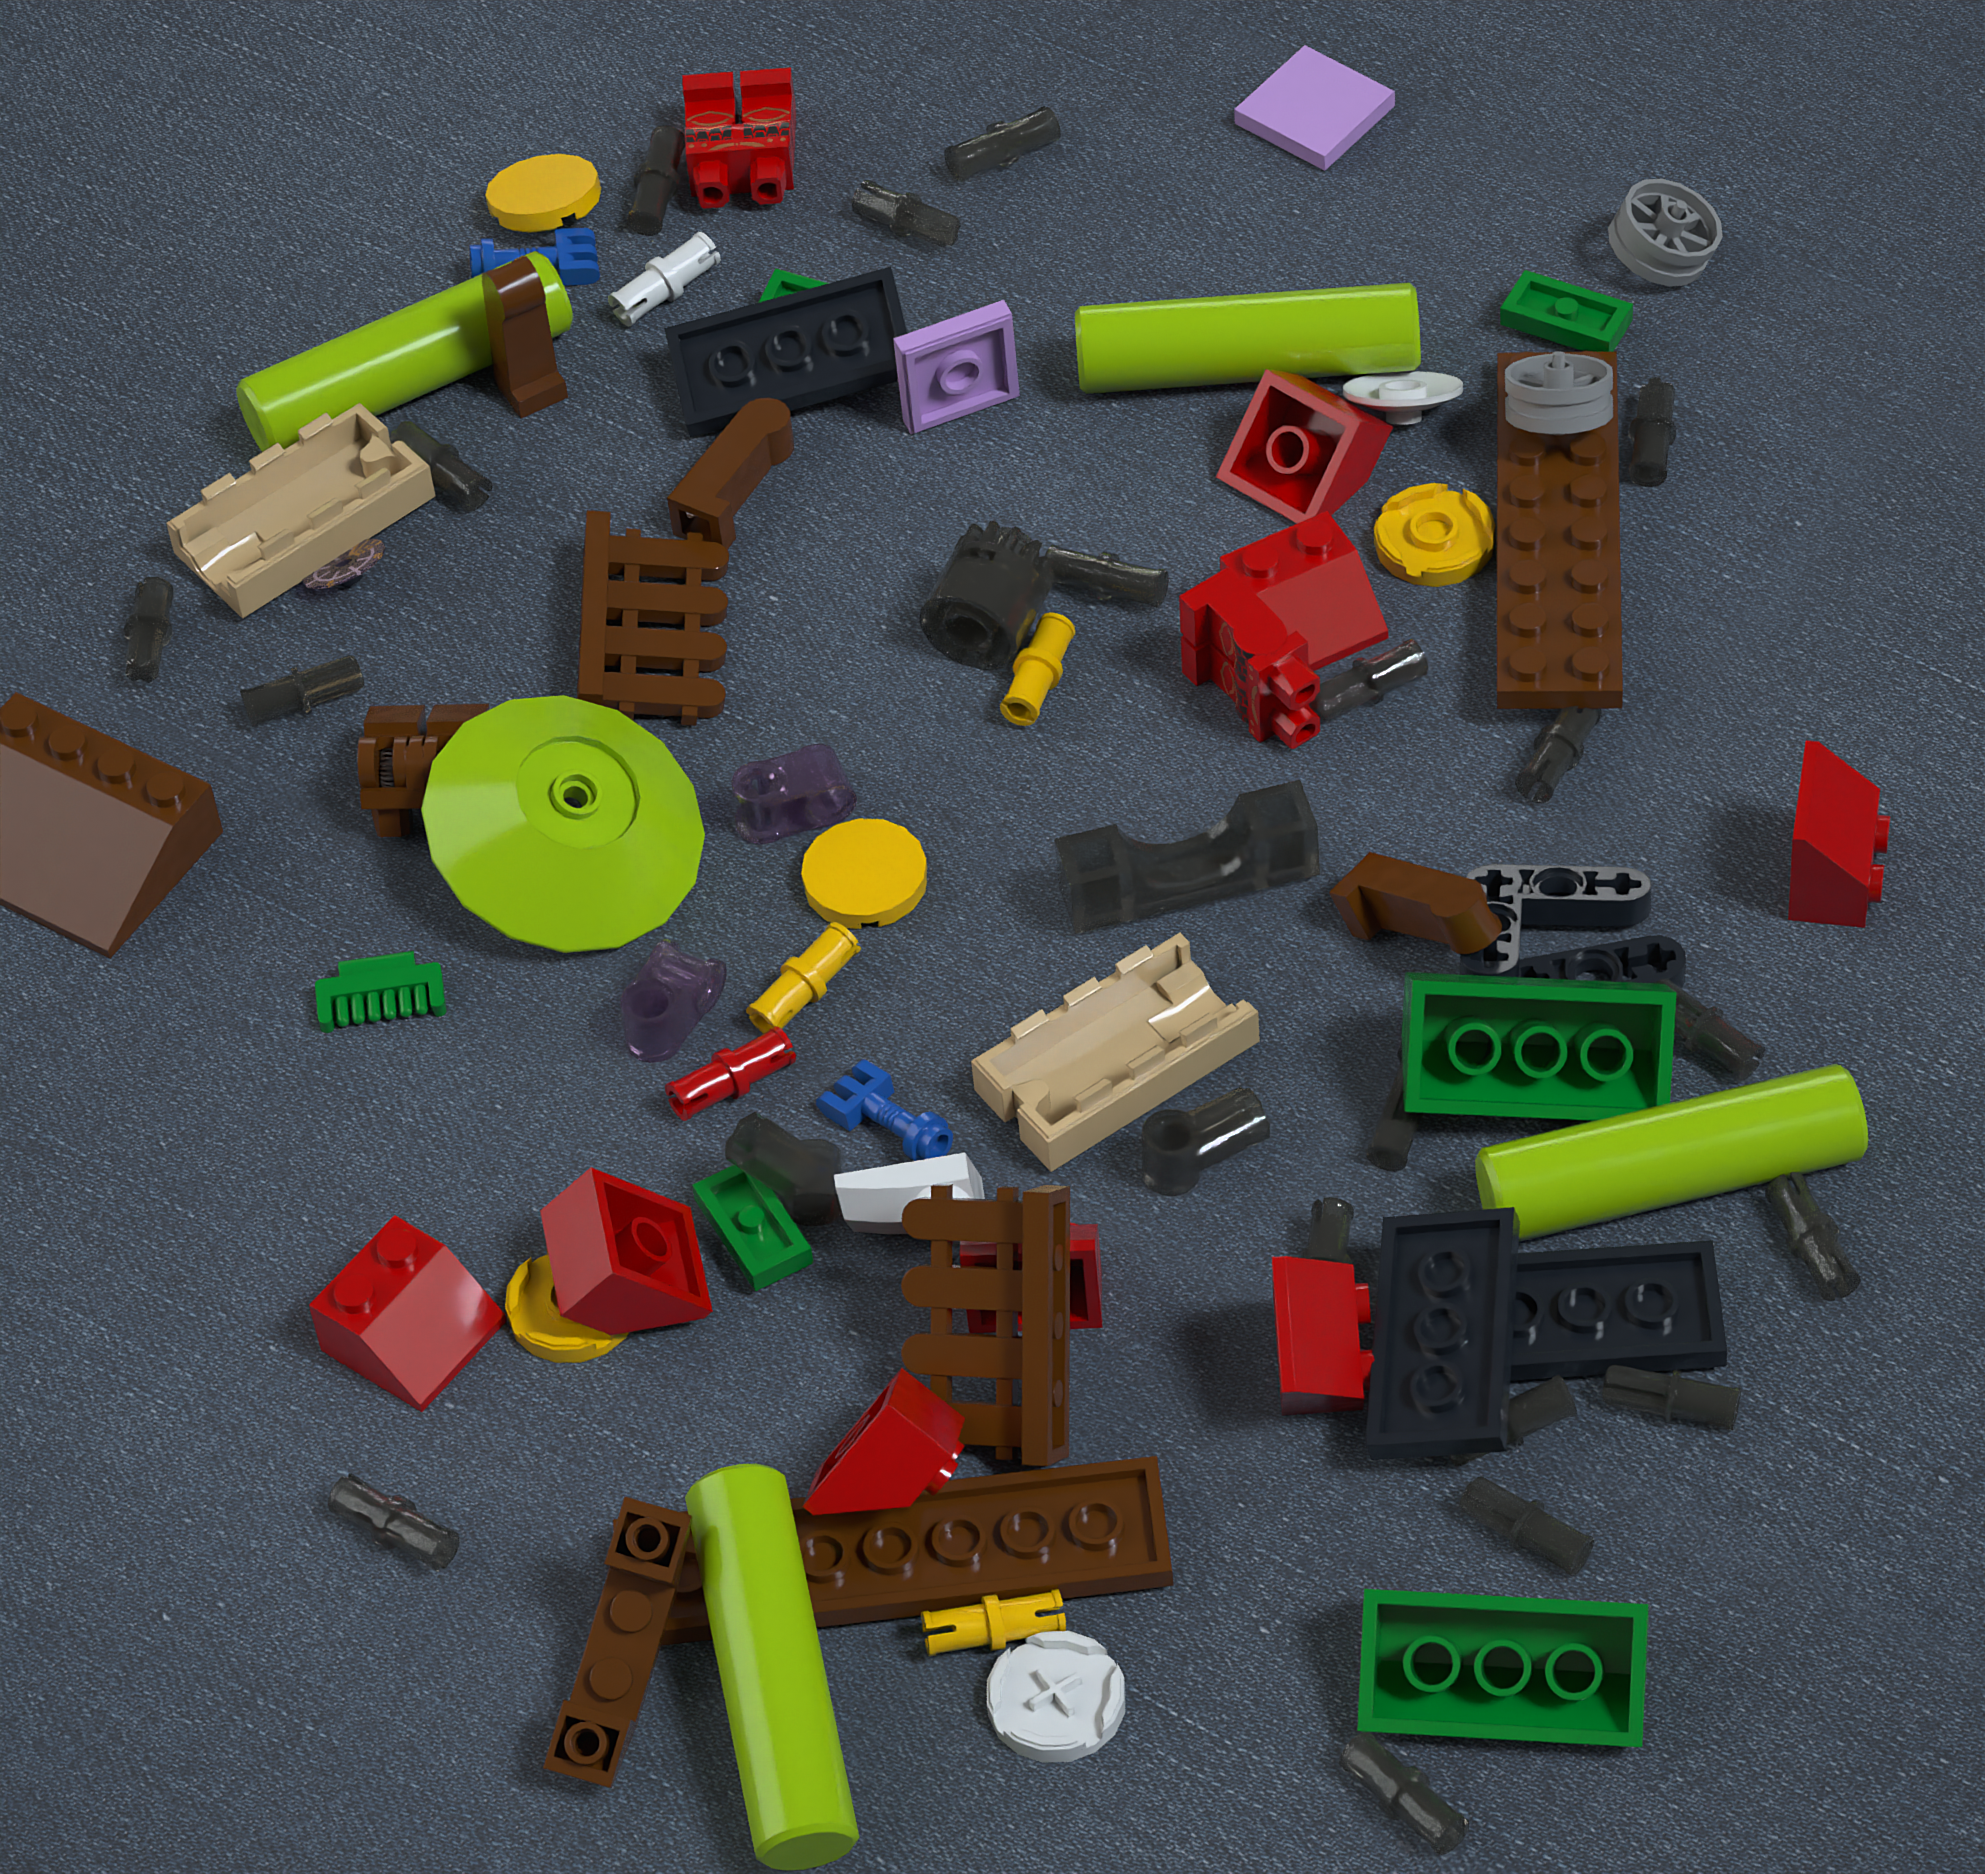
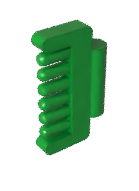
(378, 979)

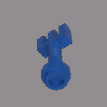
(572, 256)
(867, 1097)

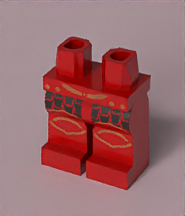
(743, 156)
(1250, 657)

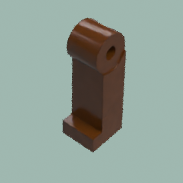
(521, 338)
(731, 471)
(1415, 902)

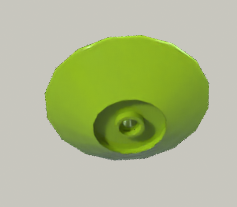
(555, 869)

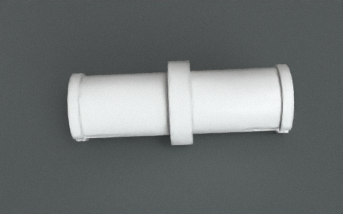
(664, 279)

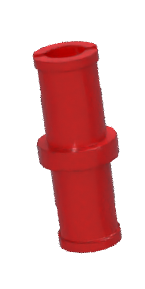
(730, 1073)

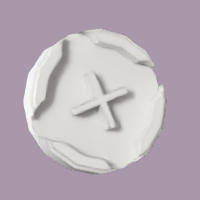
(1056, 1697)

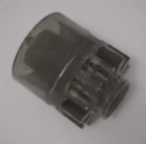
(987, 596)

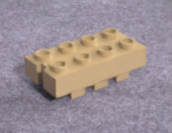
(299, 508)
(1112, 1052)

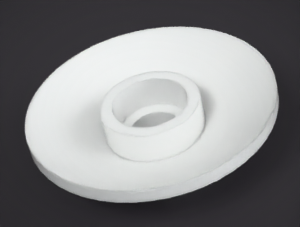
(1403, 393)

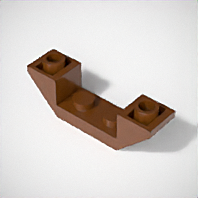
(622, 1643)

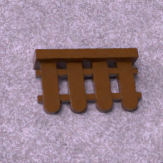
(650, 602)
(1036, 1290)

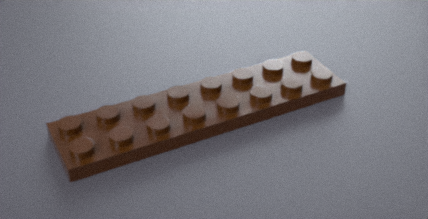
(1558, 561)
(977, 1537)

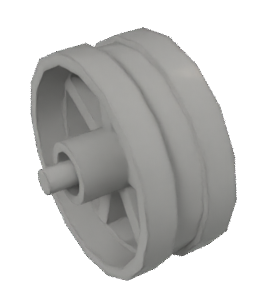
(1669, 226)
(1559, 393)

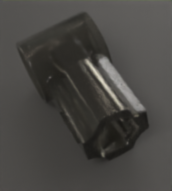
(1184, 1143)
(789, 1166)

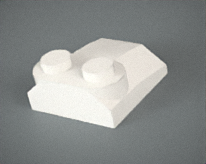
(876, 1197)

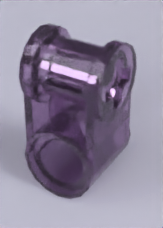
(795, 790)
(668, 1001)

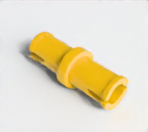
(1037, 669)
(804, 978)
(992, 1622)

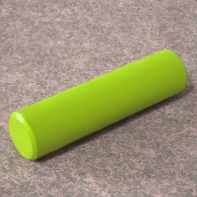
(1244, 335)
(385, 360)
(1675, 1151)
(771, 1668)

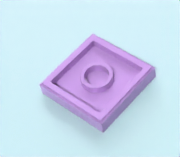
(1314, 107)
(956, 367)

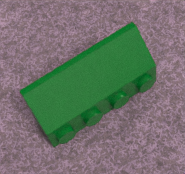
(1535, 1046)
(1503, 1667)

